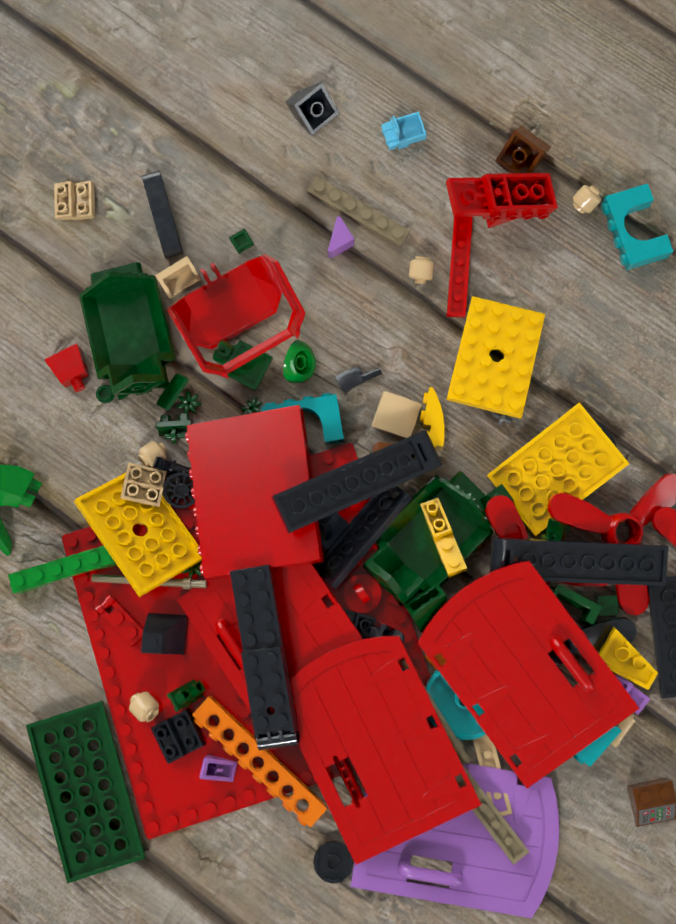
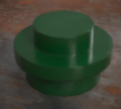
(104, 394)

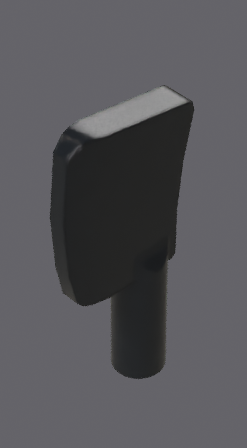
(353, 377)

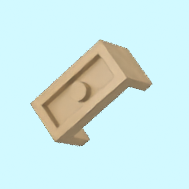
(178, 277)

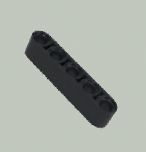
(162, 214)

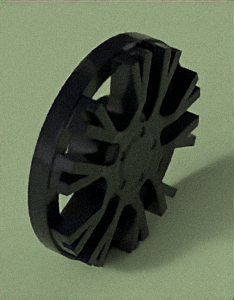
(180, 490)

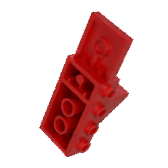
(502, 197)

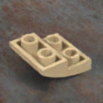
(74, 200)
(396, 415)
(143, 484)

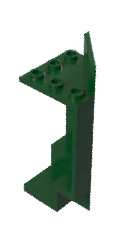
(127, 330)
(406, 550)

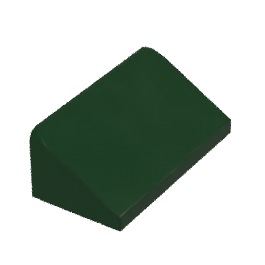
(172, 392)

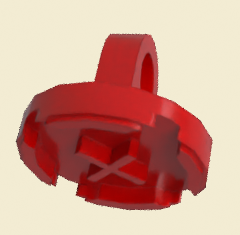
(362, 593)

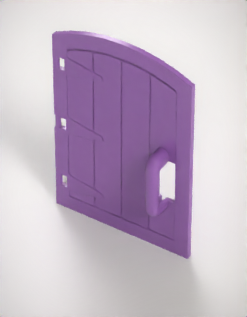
(480, 869)

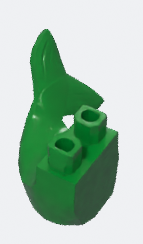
(13, 492)

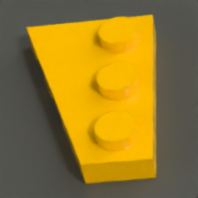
(626, 660)

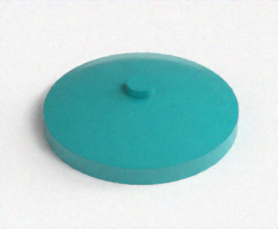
(453, 710)

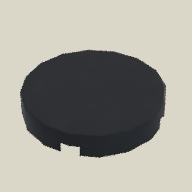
(333, 862)

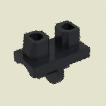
(385, 630)

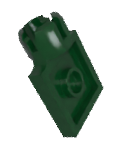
(248, 374)

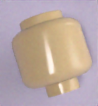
(586, 199)
(421, 269)
(149, 452)
(144, 706)

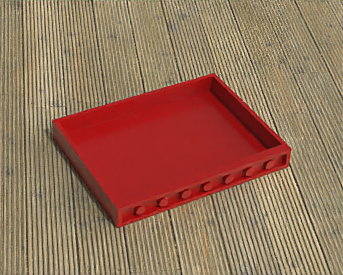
(234, 476)

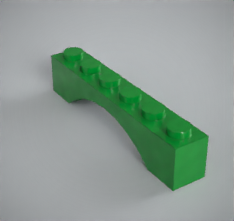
(60, 569)

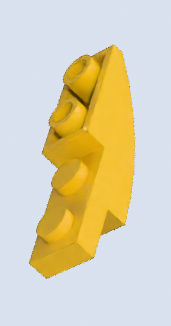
(433, 418)
(443, 537)

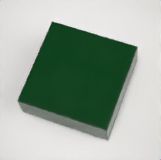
(241, 241)
(609, 605)

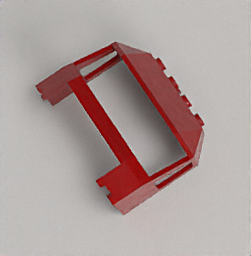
(234, 305)

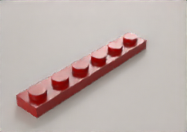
(459, 267)

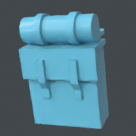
(403, 131)

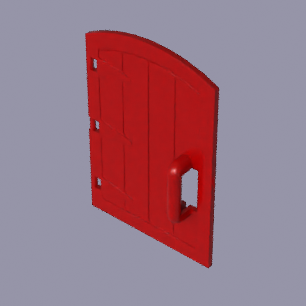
(305, 621)
(498, 656)
(375, 713)

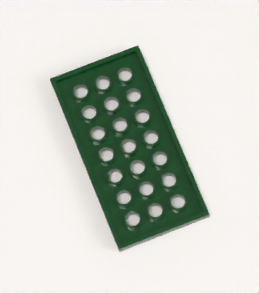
(58, 809)

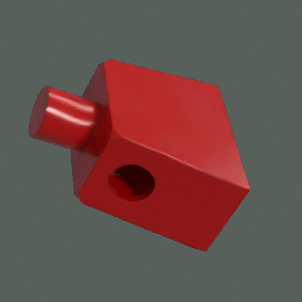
(69, 367)

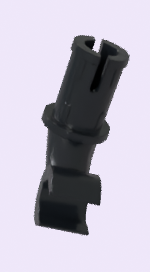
(170, 466)

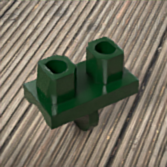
(173, 429)
(555, 530)
(186, 694)

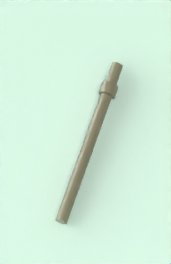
(185, 583)
(456, 742)

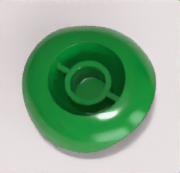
(299, 362)

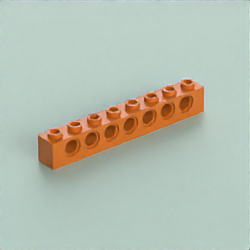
(271, 762)

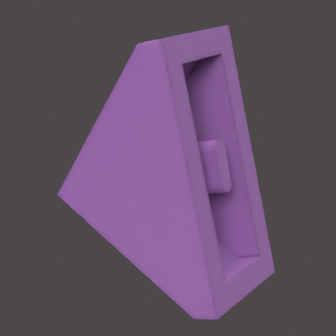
(340, 240)
(218, 769)

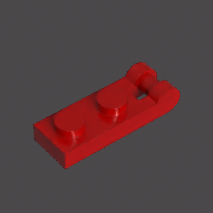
(120, 620)

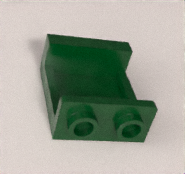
(589, 608)

